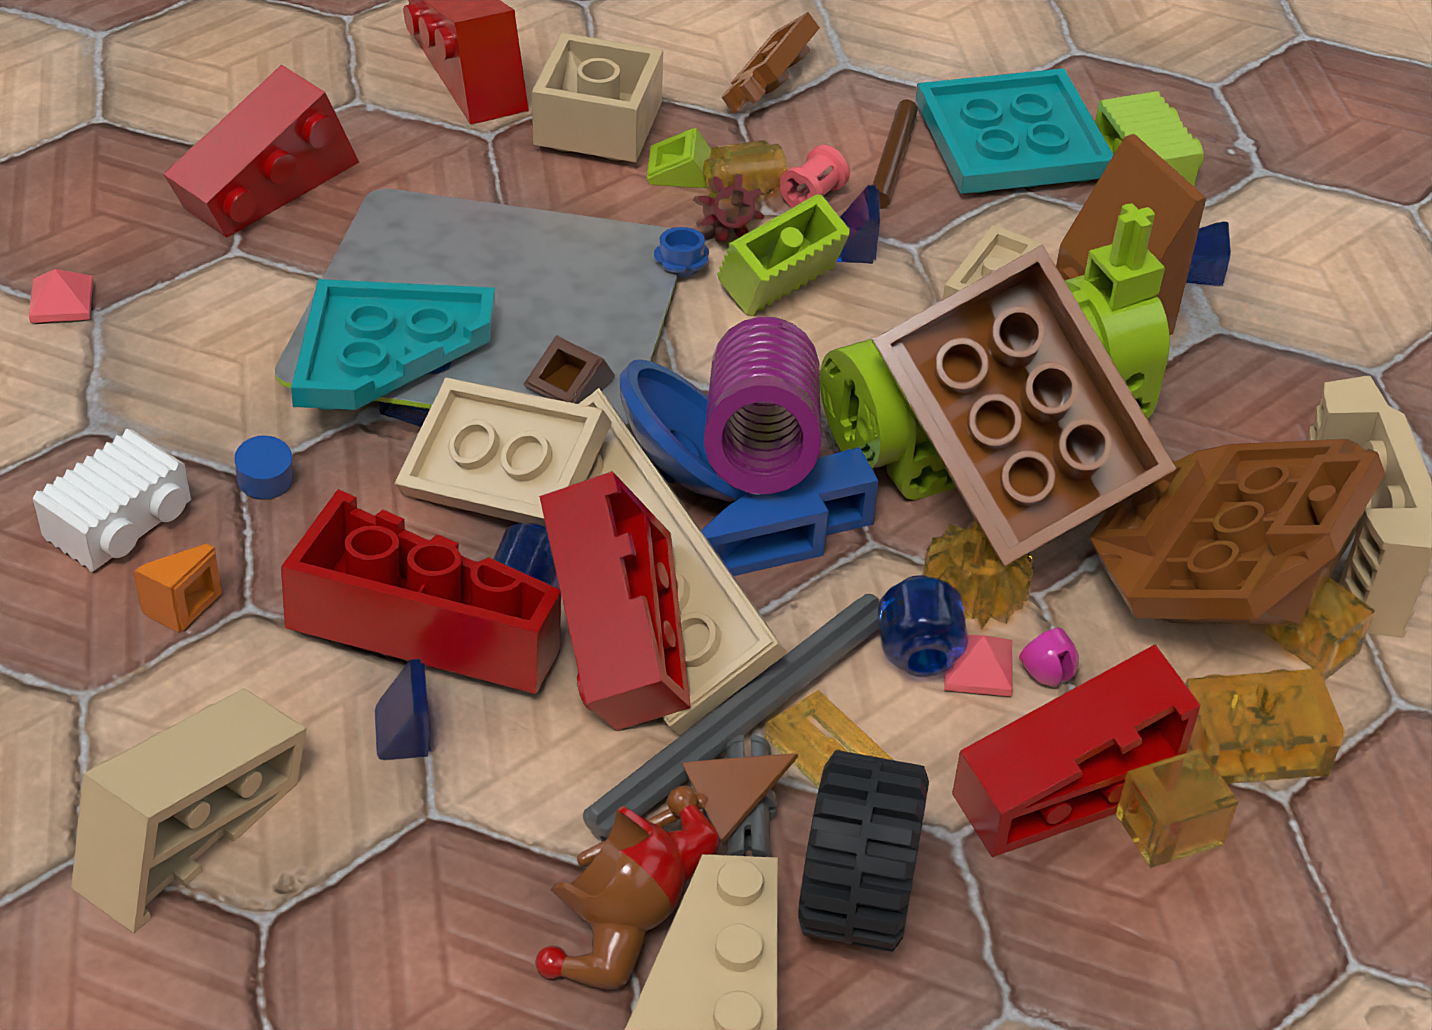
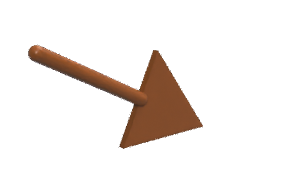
(725, 790)

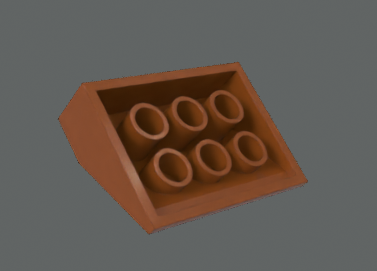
(1024, 406)

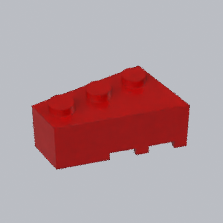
(473, 52)
(262, 154)
(618, 600)
(1074, 753)

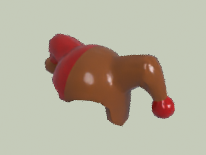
(630, 890)

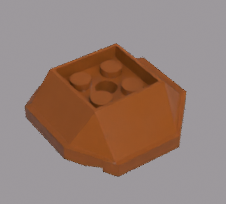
(1239, 531)

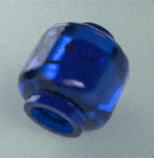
(922, 625)

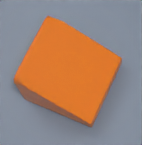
(179, 586)

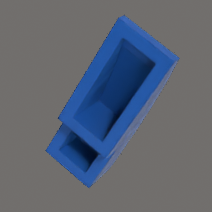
(793, 523)

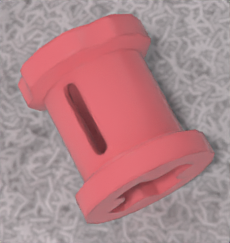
(811, 174)

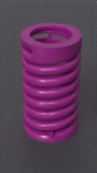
(772, 442)

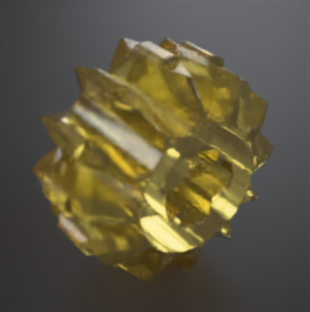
(973, 568)

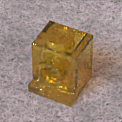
(1330, 631)

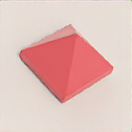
(61, 297)
(982, 667)

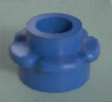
(682, 251)

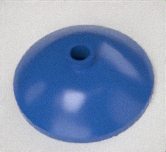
(669, 426)

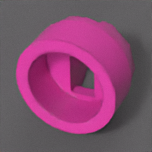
(1051, 657)

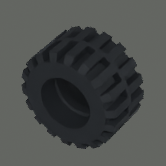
(862, 850)

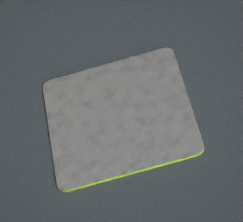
(550, 277)

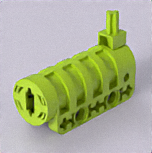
(1115, 296)

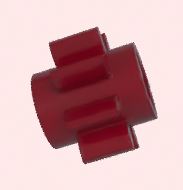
(740, 198)

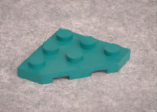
(383, 335)

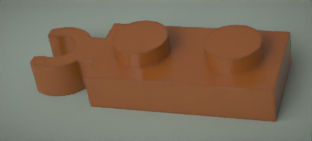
(769, 64)

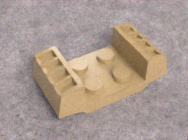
(1395, 528)

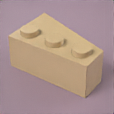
(177, 795)
(718, 953)

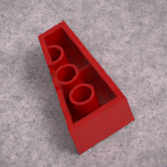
(418, 598)

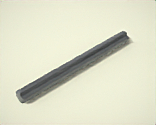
(736, 715)

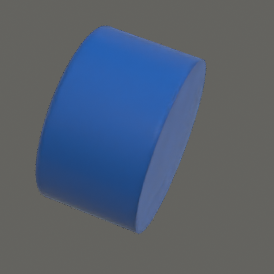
(264, 467)

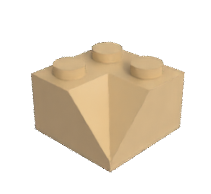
(597, 97)

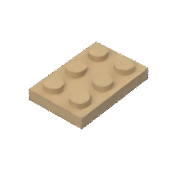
(500, 450)

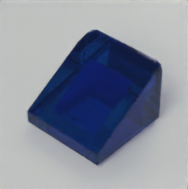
(864, 222)
(1210, 255)
(404, 716)

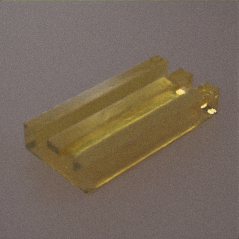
(796, 734)

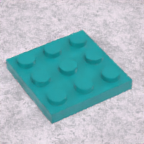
(1013, 130)

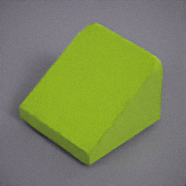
(679, 160)

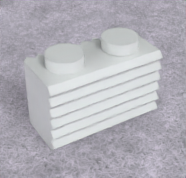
(112, 500)

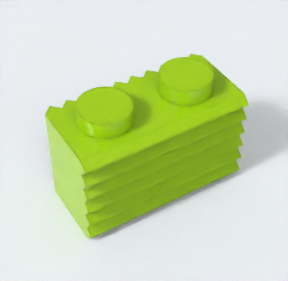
(1155, 125)
(783, 254)

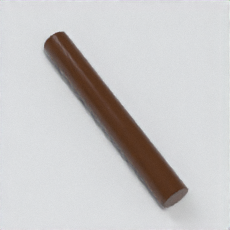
(894, 150)

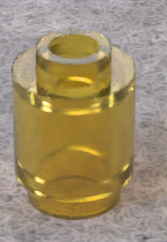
(755, 160)

